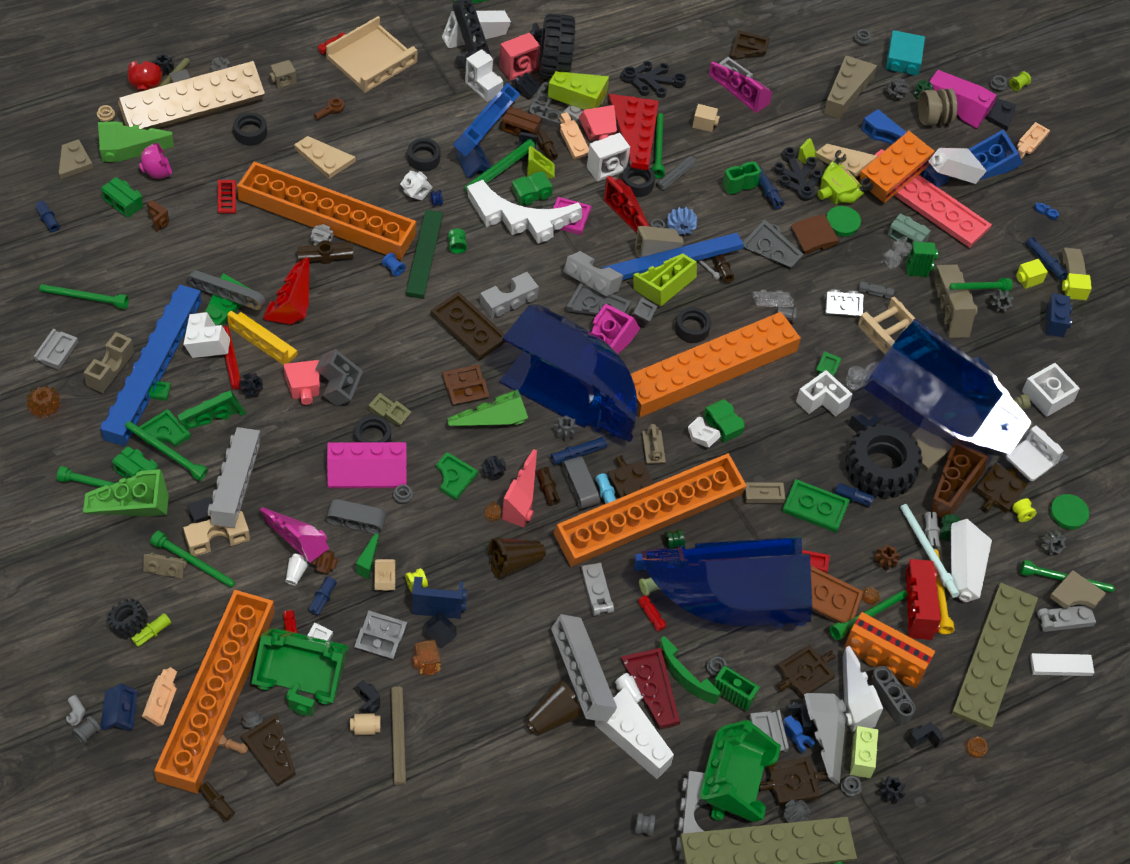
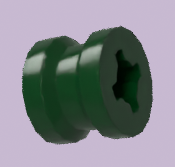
(922, 85)
(674, 539)

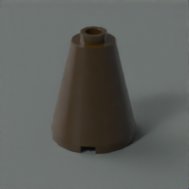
(513, 555)
(554, 710)

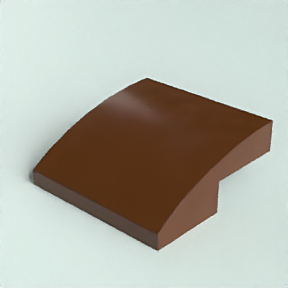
(815, 233)
(465, 384)

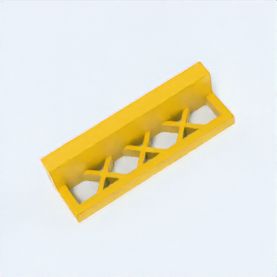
(261, 337)

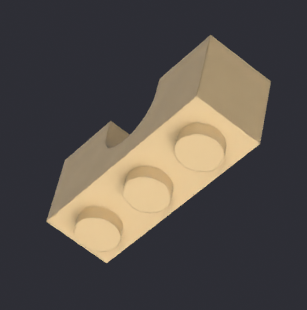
(199, 534)

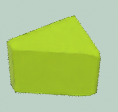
(806, 150)

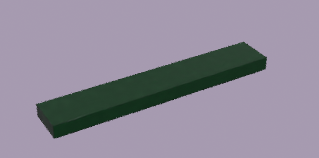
(424, 254)

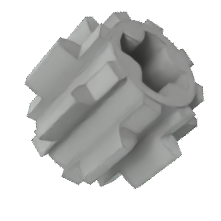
(321, 233)

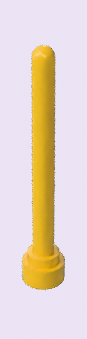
(946, 625)

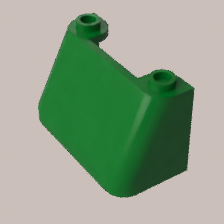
(299, 658)
(737, 768)

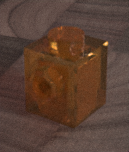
(426, 657)

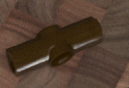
(325, 252)

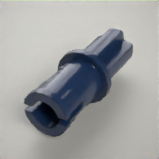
(47, 216)
(854, 494)
(322, 595)

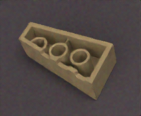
(956, 303)

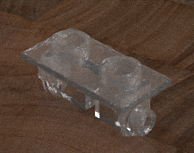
(892, 256)

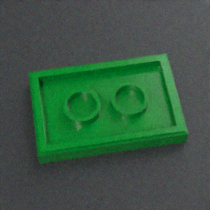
(815, 506)

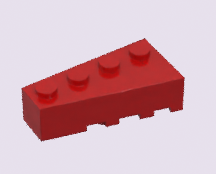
(922, 599)

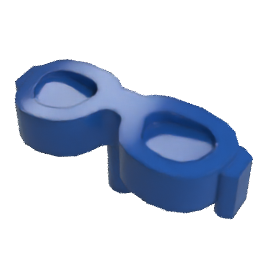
(1043, 209)

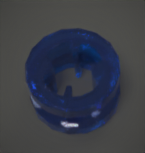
(436, 198)

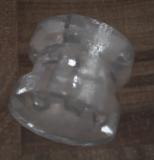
(853, 374)

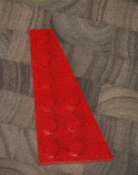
(636, 124)

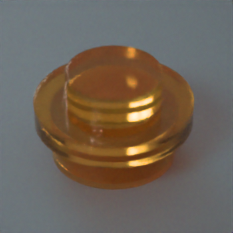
(493, 511)
(870, 596)
(977, 747)

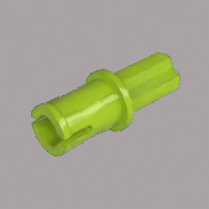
(151, 630)

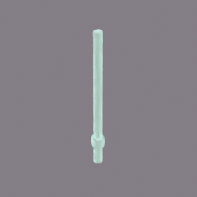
(945, 578)

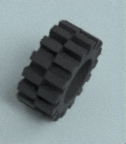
(122, 611)

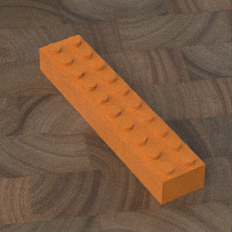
(318, 205)
(714, 363)
(649, 509)
(214, 692)

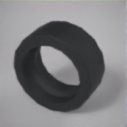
(250, 138)
(423, 164)
(639, 189)
(690, 335)
(372, 422)

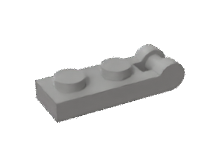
(597, 589)
(1066, 618)

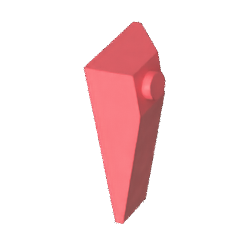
(519, 497)

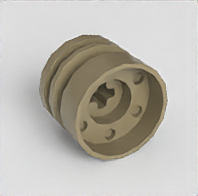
(937, 106)

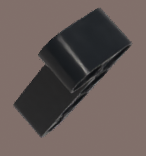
(469, 31)

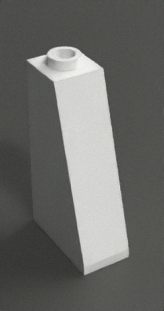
(492, 23)
(958, 164)
(968, 559)

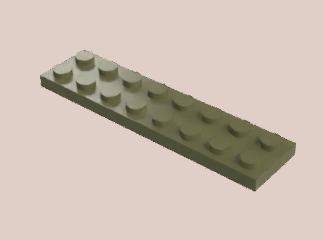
(994, 656)
(784, 843)

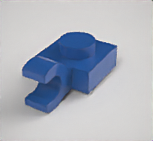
(794, 732)

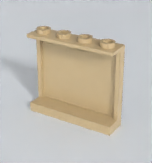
(370, 55)

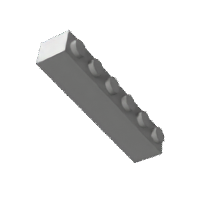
(235, 477)
(584, 668)

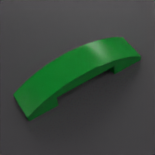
(704, 690)

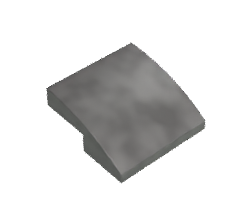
(381, 635)

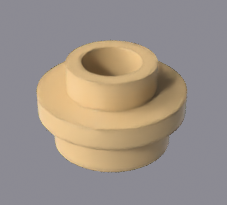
(105, 113)

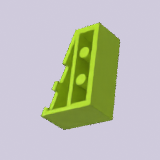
(578, 89)
(666, 280)

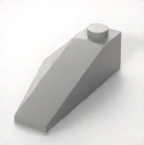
(830, 720)

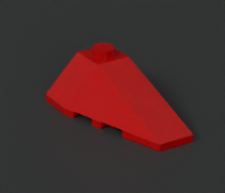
(624, 203)
(292, 297)

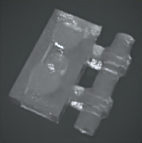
(774, 299)

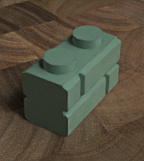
(905, 226)

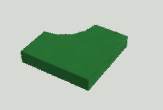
(166, 429)
(456, 475)

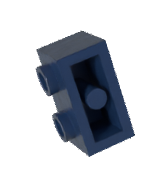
(1058, 315)

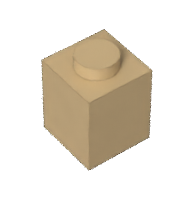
(705, 118)

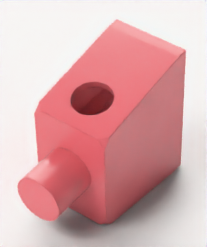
(599, 122)
(303, 380)

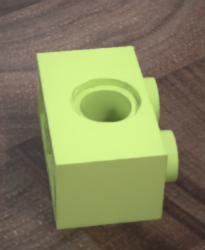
(864, 752)

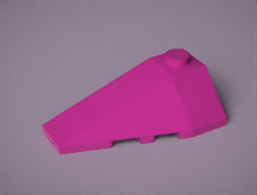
(746, 89)
(972, 100)
(615, 327)
(298, 534)

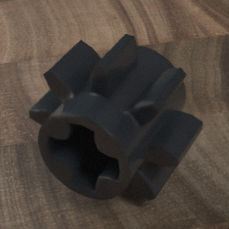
(165, 63)
(251, 384)
(494, 467)
(892, 789)

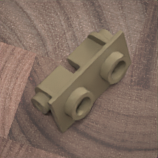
(653, 445)
(163, 566)

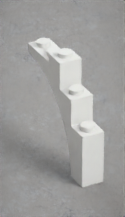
(518, 218)

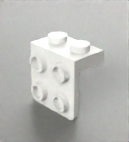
(1035, 454)

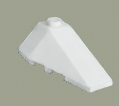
(860, 699)

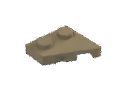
(73, 159)

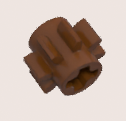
(887, 557)
(325, 562)

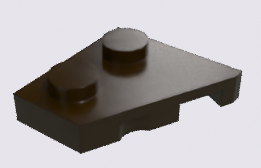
(749, 45)

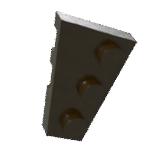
(270, 749)

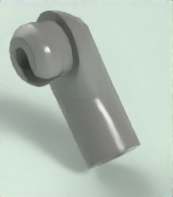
(78, 711)

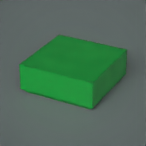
(161, 391)

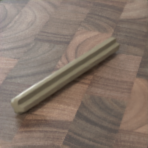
(398, 736)

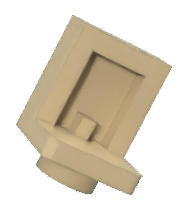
(385, 574)

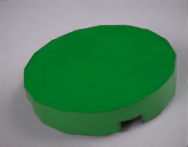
(844, 220)
(1069, 511)

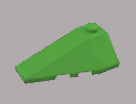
(126, 142)
(504, 410)
(136, 496)

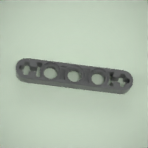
(226, 289)

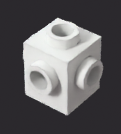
(416, 185)

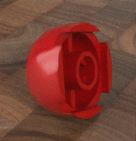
(144, 75)

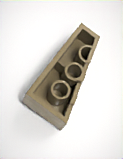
(849, 83)

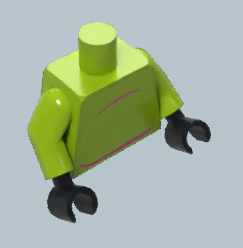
(840, 184)

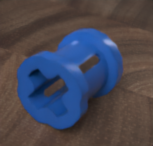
(393, 264)

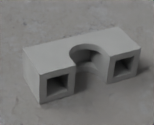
(602, 280)
(497, 303)

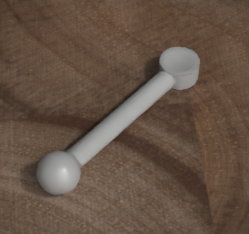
(716, 275)

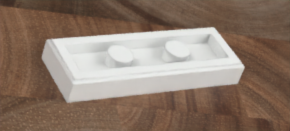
(1062, 664)

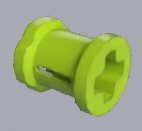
(1018, 82)

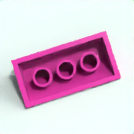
(366, 465)

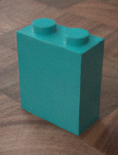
(905, 52)

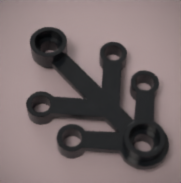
(634, 75)
(805, 191)

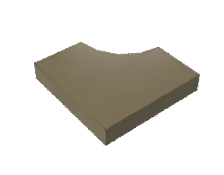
(932, 448)
(1076, 591)

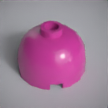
(155, 162)

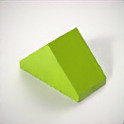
(539, 163)

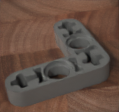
(543, 108)

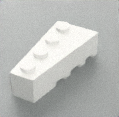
(637, 735)

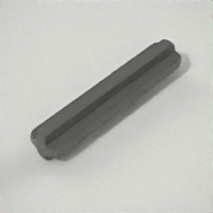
(678, 171)

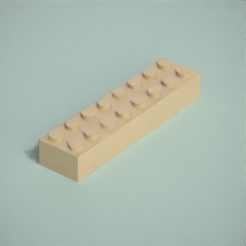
(192, 97)

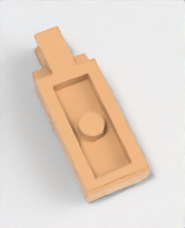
(573, 137)
(1032, 139)
(160, 697)

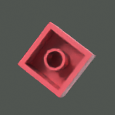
(519, 56)

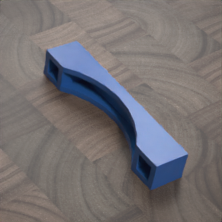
(486, 119)
(883, 129)

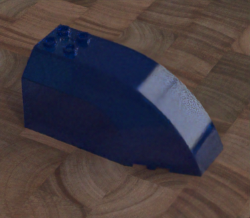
(571, 372)
(946, 391)
(737, 580)

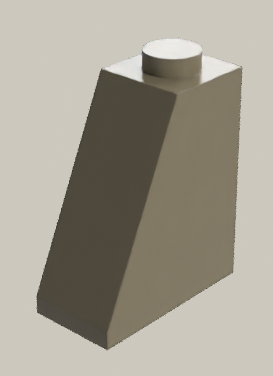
(656, 240)

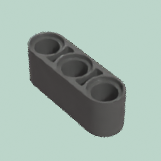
(580, 482)
(356, 516)
(892, 704)

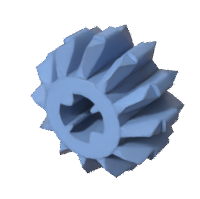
(682, 220)

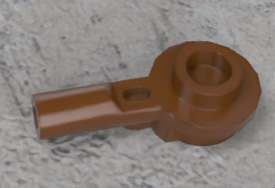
(334, 106)

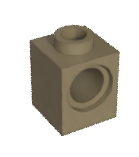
(282, 74)

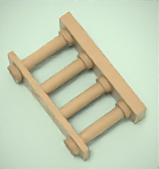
(876, 333)

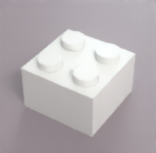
(608, 156)
(1050, 389)

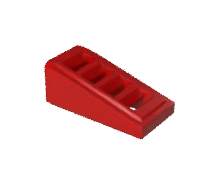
(226, 185)

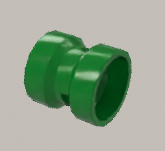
(458, 238)

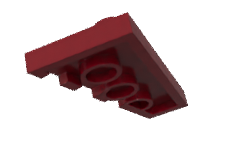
(654, 685)

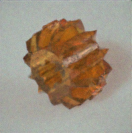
(43, 401)

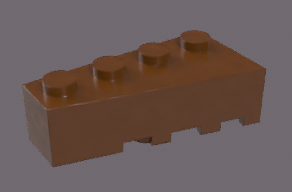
(958, 478)

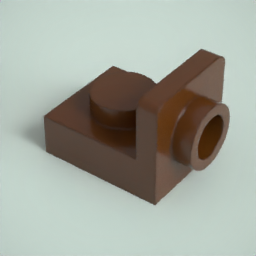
(158, 215)

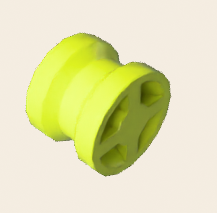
(1024, 510)
(410, 578)

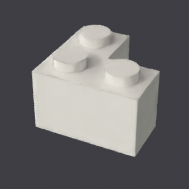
(481, 77)
(204, 337)
(824, 391)

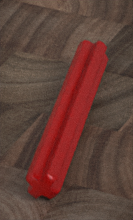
(231, 363)

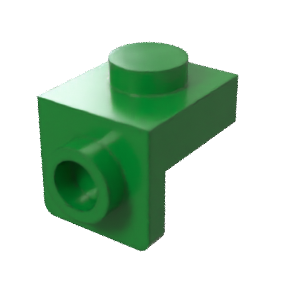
(828, 362)
(298, 703)

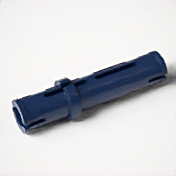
(770, 192)
(1049, 262)
(579, 450)

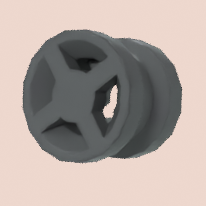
(645, 824)

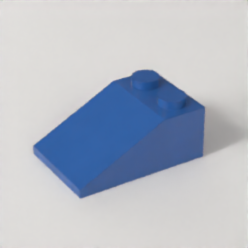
(996, 155)

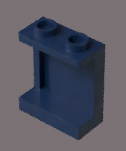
(431, 601)

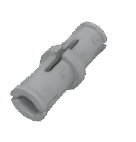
(932, 530)

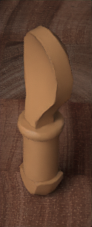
(229, 744)

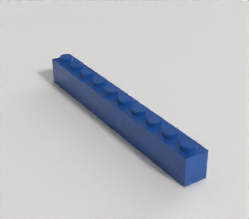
(151, 365)

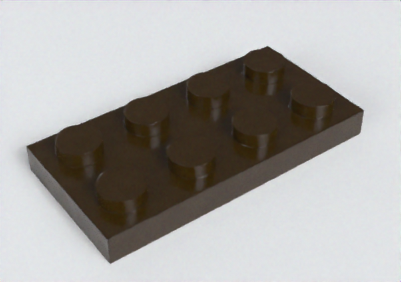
(468, 325)

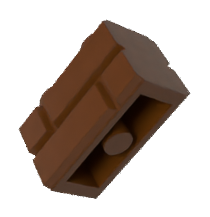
(519, 121)

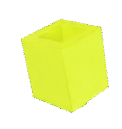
(1031, 273)
(1077, 286)

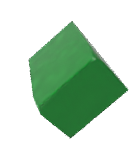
(366, 560)

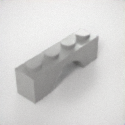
(689, 804)

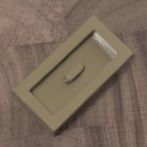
(764, 492)

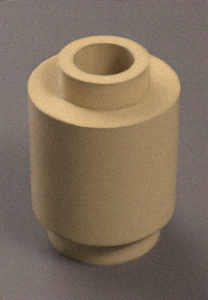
(365, 724)

